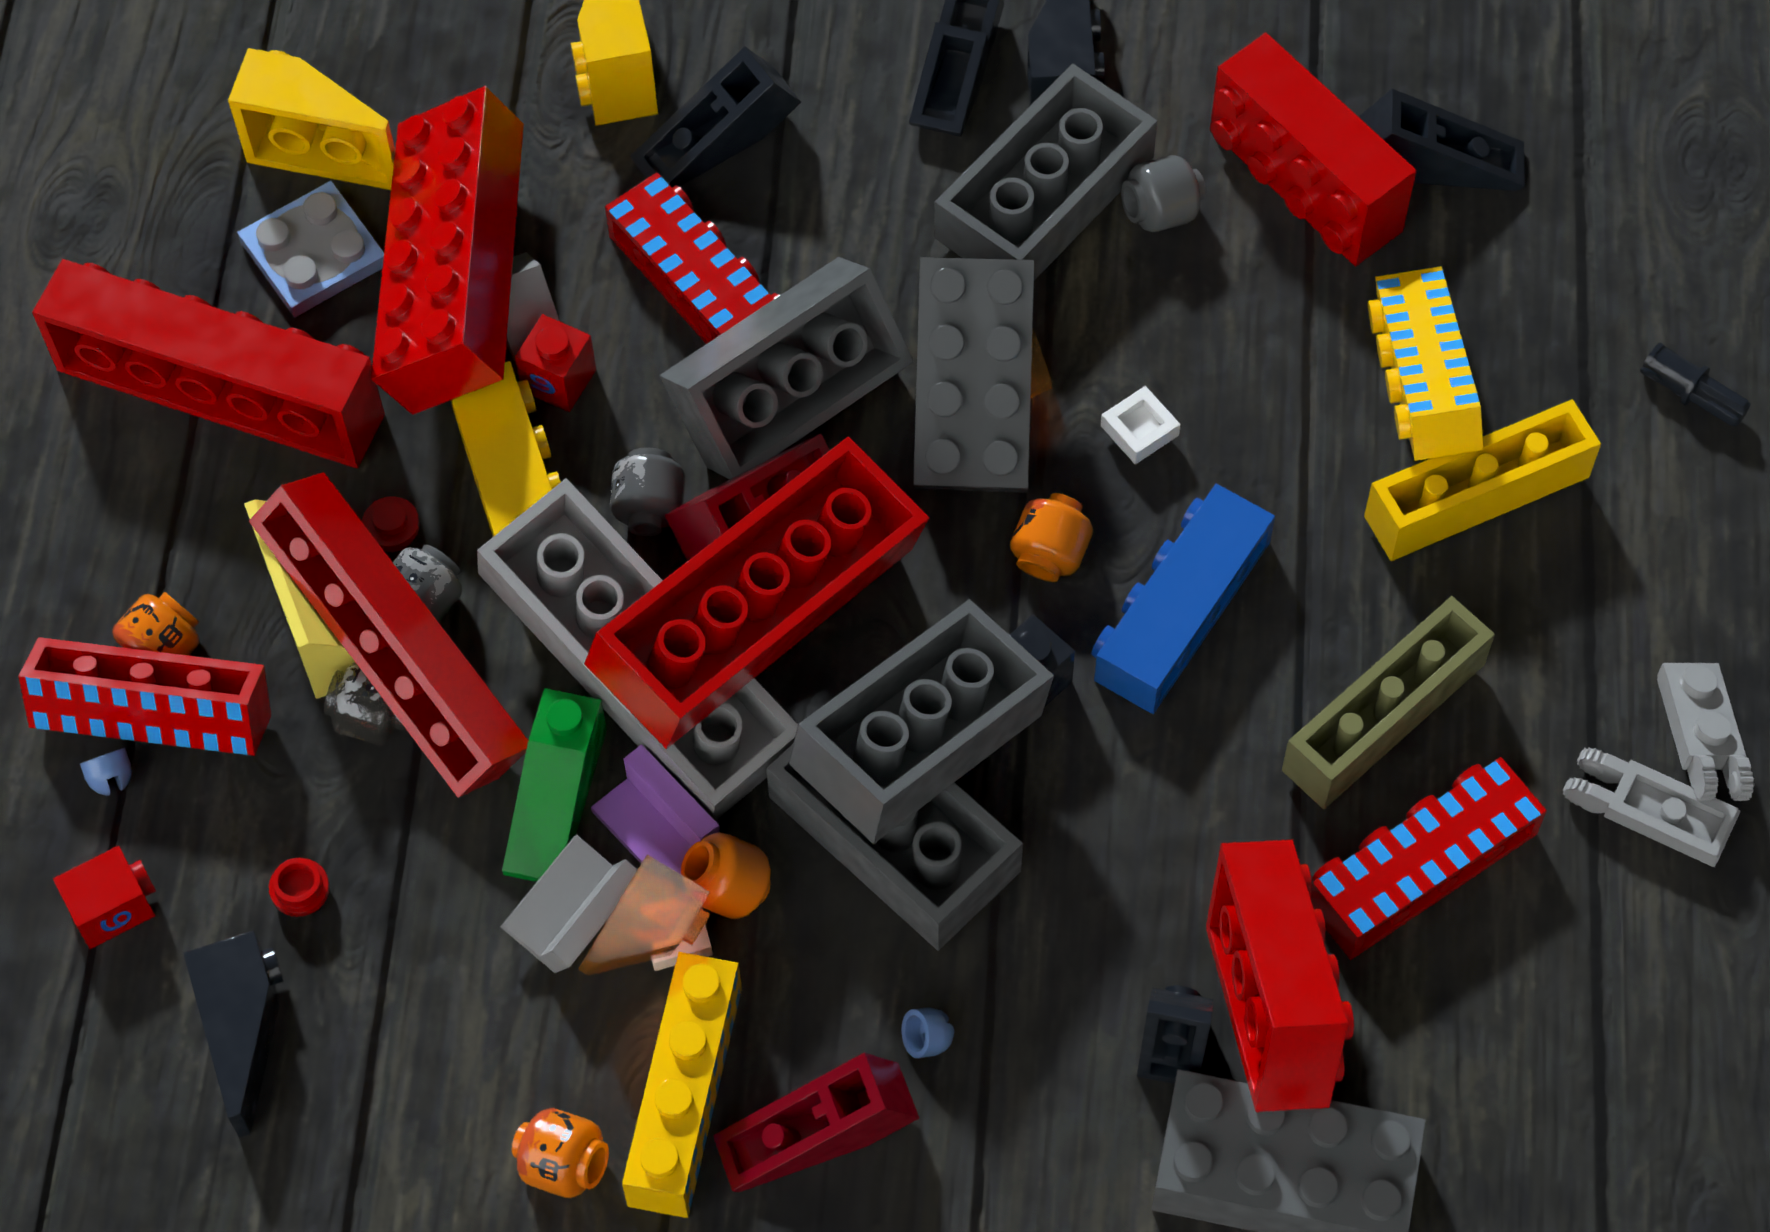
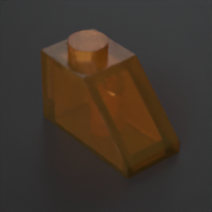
(649, 919)

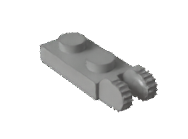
(1705, 729)
(1653, 805)

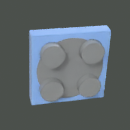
(312, 248)

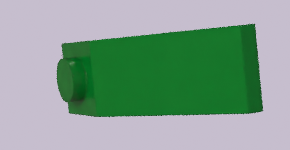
(554, 781)

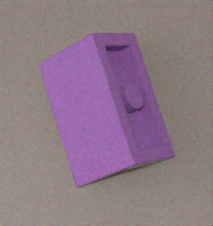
(653, 812)

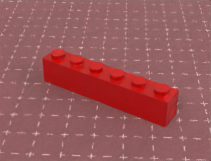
(390, 633)

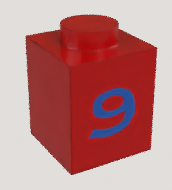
(556, 362)
(106, 896)

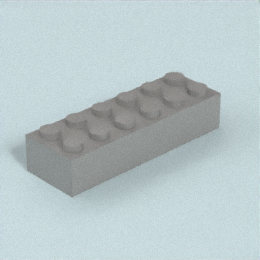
(573, 576)

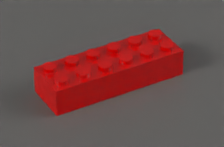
(448, 252)
(210, 362)
(755, 592)

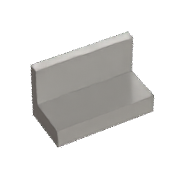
(568, 904)

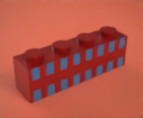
(685, 257)
(145, 696)
(1425, 856)

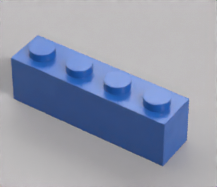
(1182, 597)

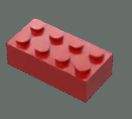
(1311, 149)
(1277, 976)

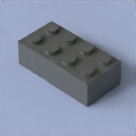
(1046, 174)
(787, 368)
(973, 374)
(920, 720)
(927, 869)
(1285, 1167)

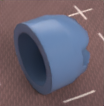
(106, 766)
(926, 1032)

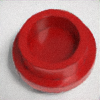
(392, 522)
(299, 887)

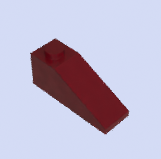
(720, 508)
(817, 1122)

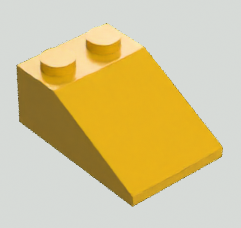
(614, 61)
(307, 123)

